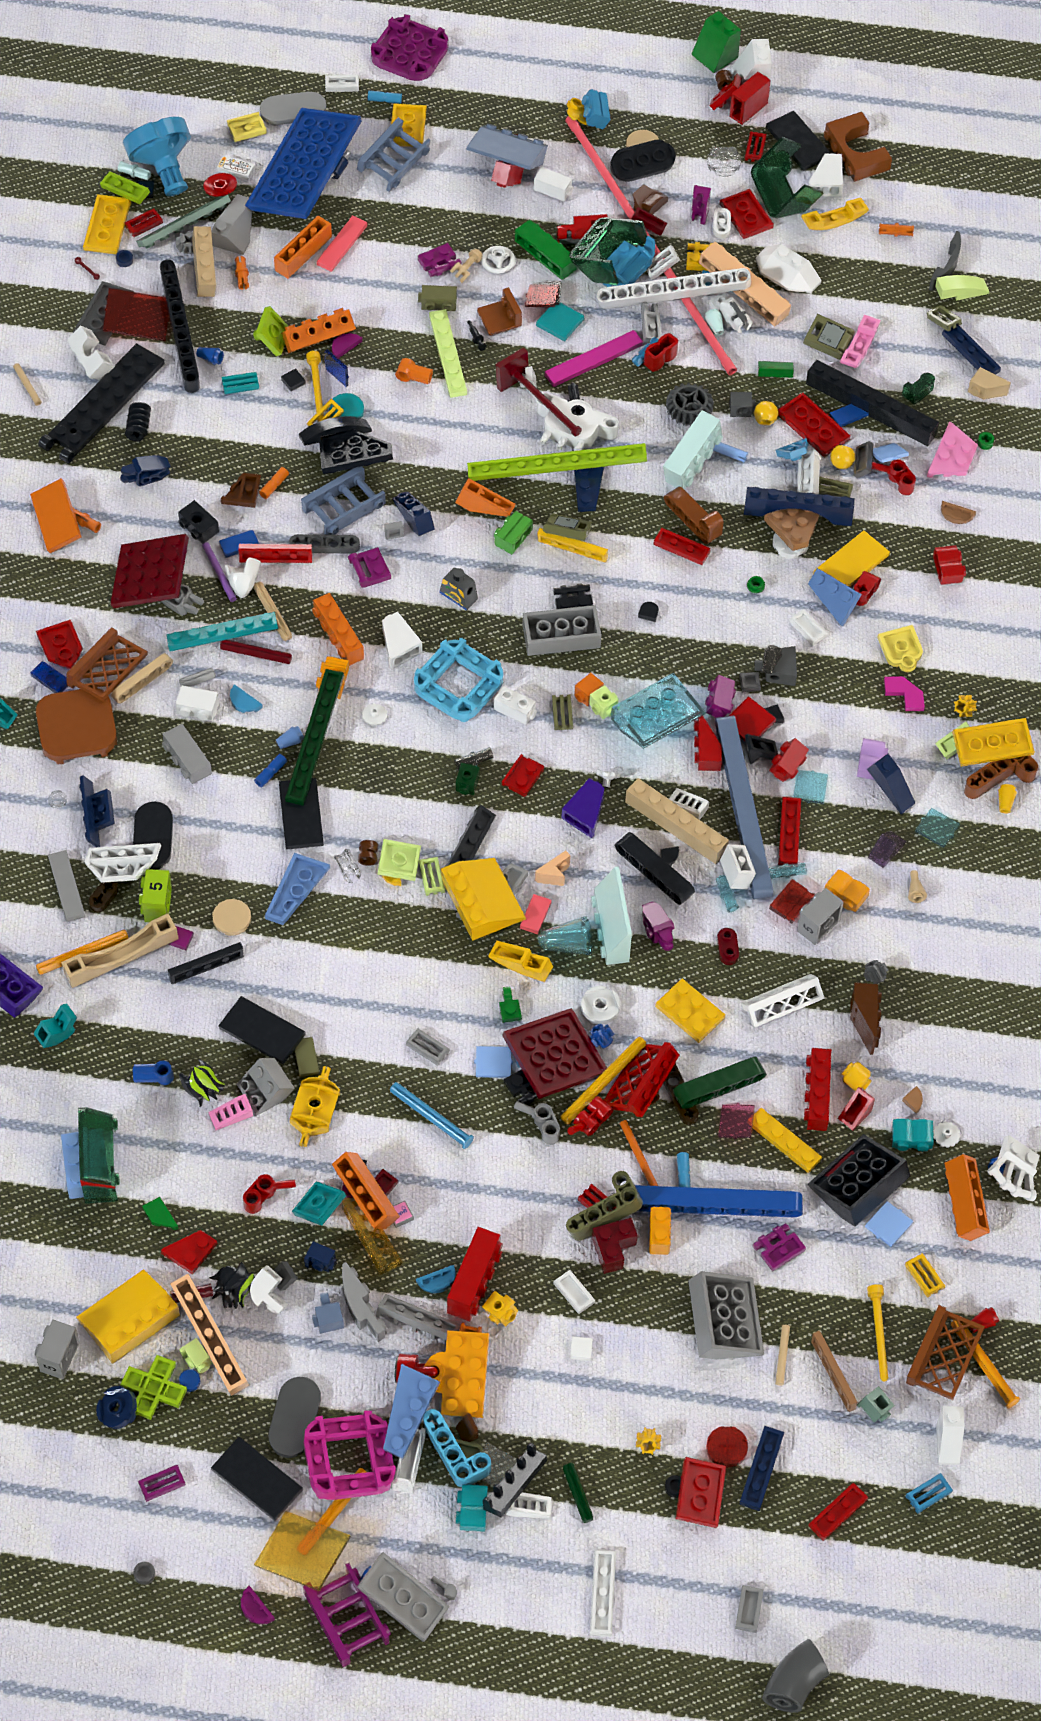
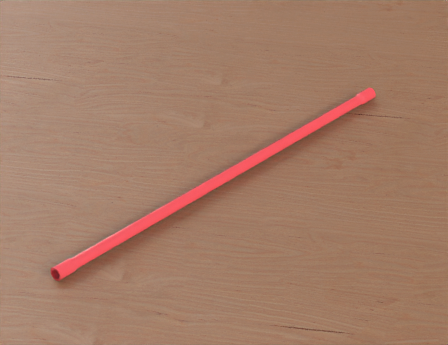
(576, 129)

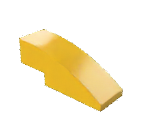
(521, 960)

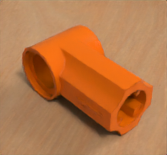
(410, 371)

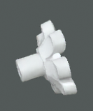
(607, 777)

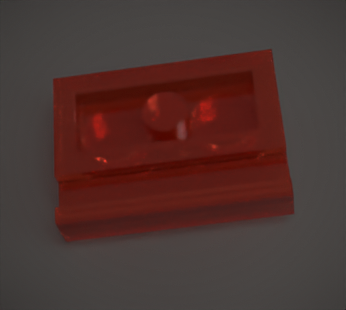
(791, 901)

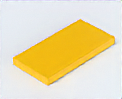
(107, 224)
(858, 555)
(993, 742)

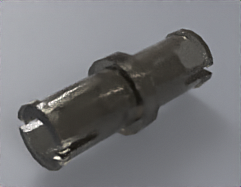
(475, 758)

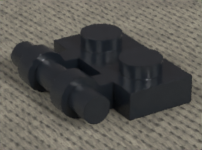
(573, 601)
(518, 1084)

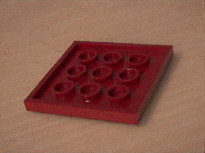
(149, 571)
(555, 1053)

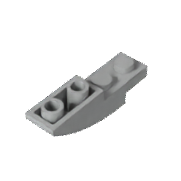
(358, 1303)

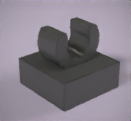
(286, 1272)

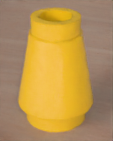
(1006, 797)

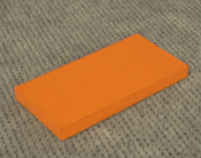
(55, 515)

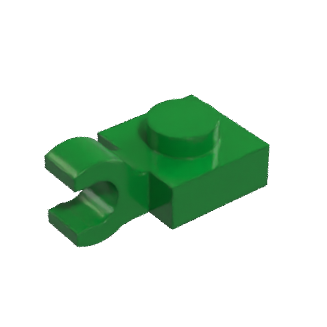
(509, 1008)

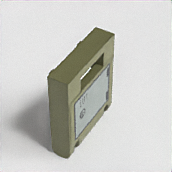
(832, 338)
(567, 527)

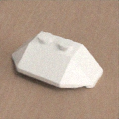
(787, 269)
(121, 862)

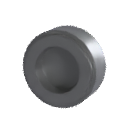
(144, 1573)

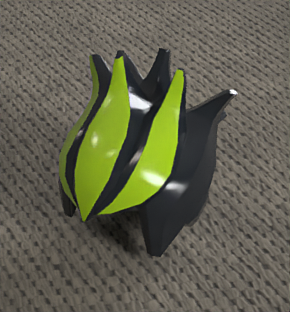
(201, 1083)
(232, 1285)

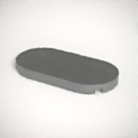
(294, 1411)

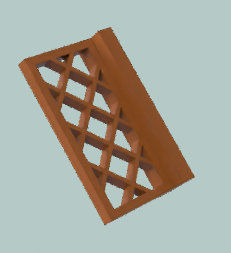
(94, 658)
(927, 1350)

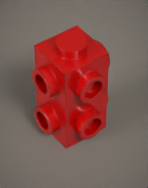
(789, 759)

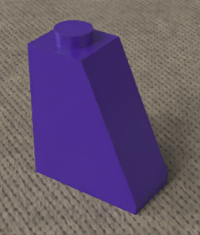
(585, 807)

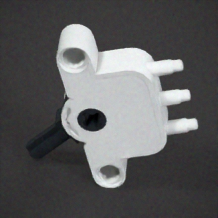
(581, 414)

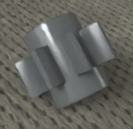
(875, 971)

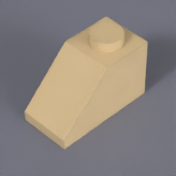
(988, 385)

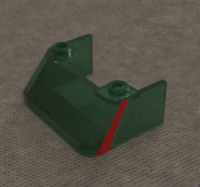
(97, 1155)

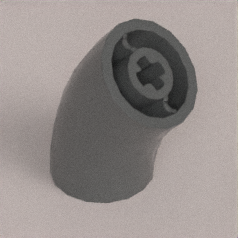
(795, 1678)

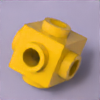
(500, 1309)

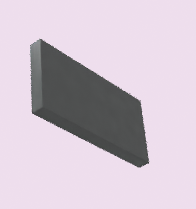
(94, 314)

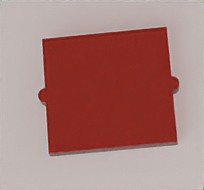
(542, 295)

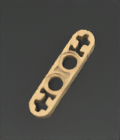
(142, 678)

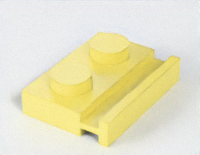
(246, 126)

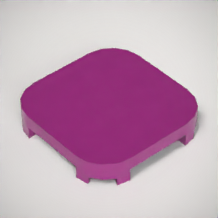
(409, 48)

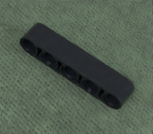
(654, 868)

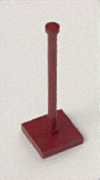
(510, 371)

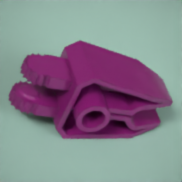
(658, 925)

